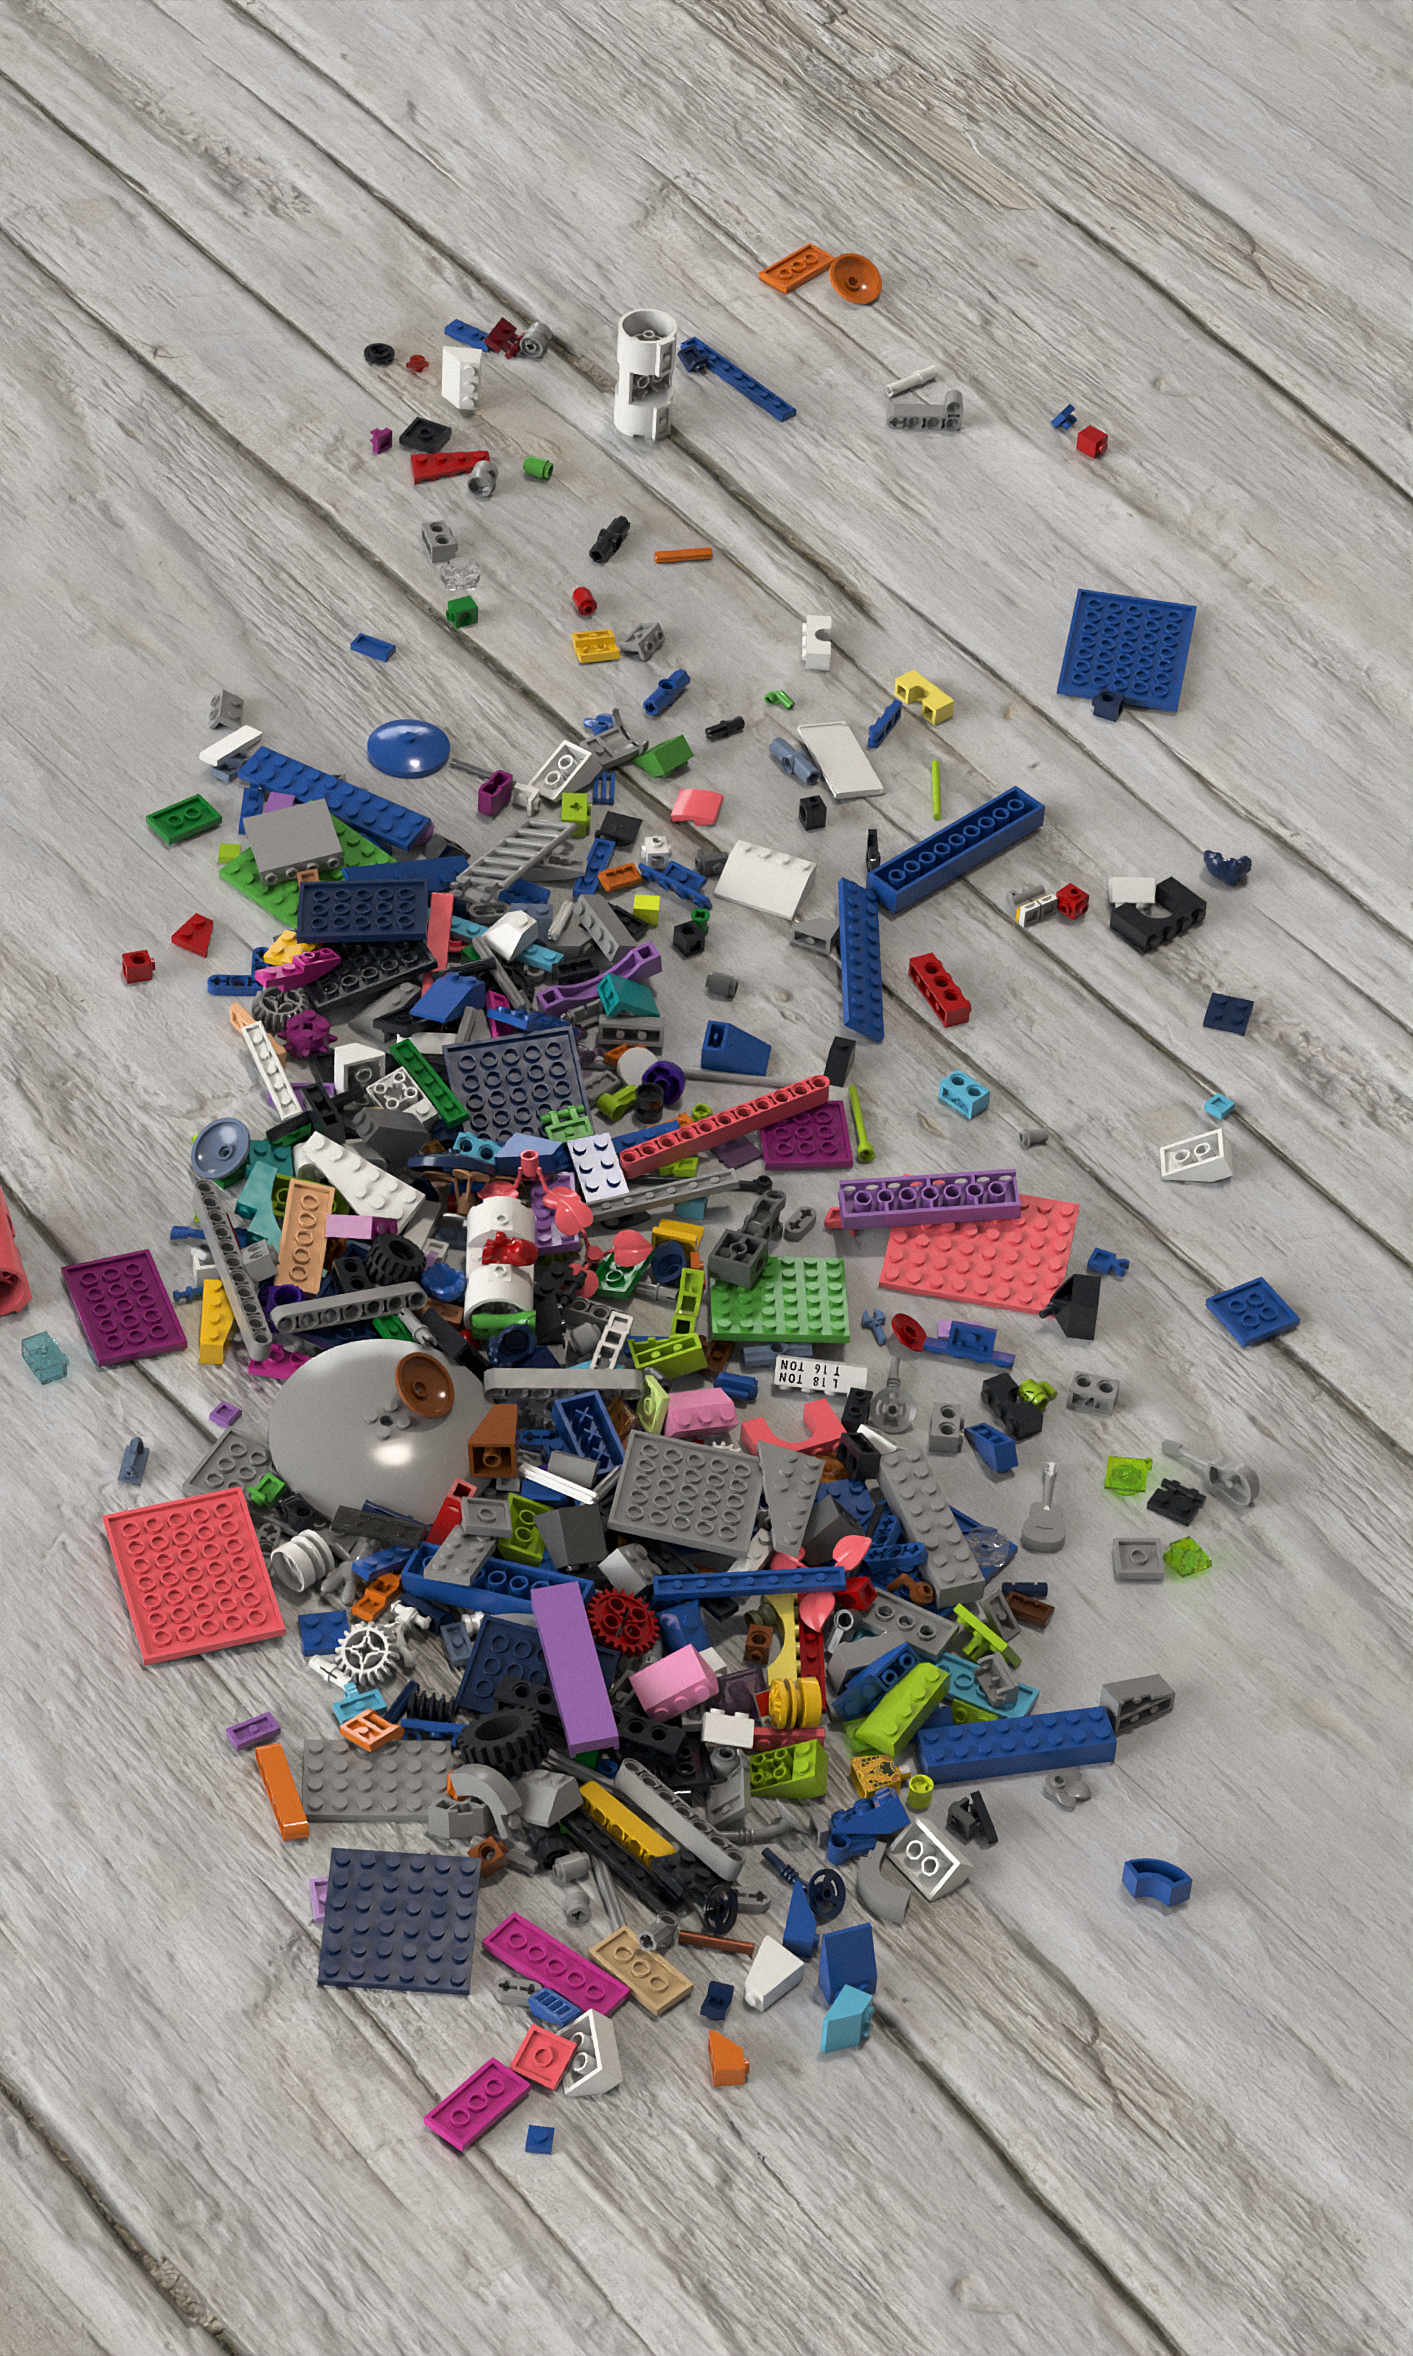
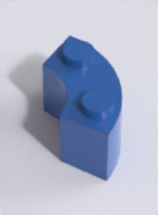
(1157, 1880)

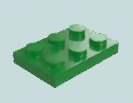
(183, 819)
(618, 1280)

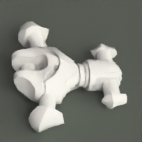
(403, 1622)

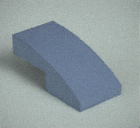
(229, 769)

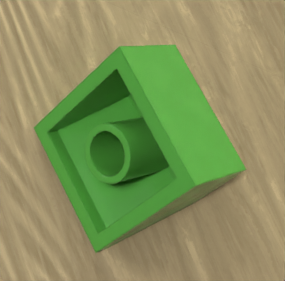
(665, 757)

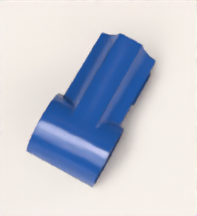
(844, 1846)

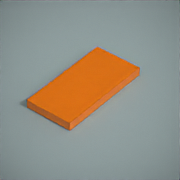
(797, 268)

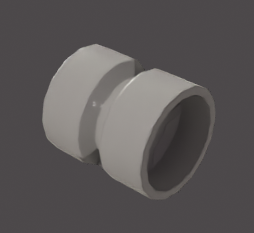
(535, 339)
(482, 478)

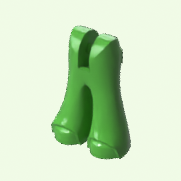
(490, 1325)

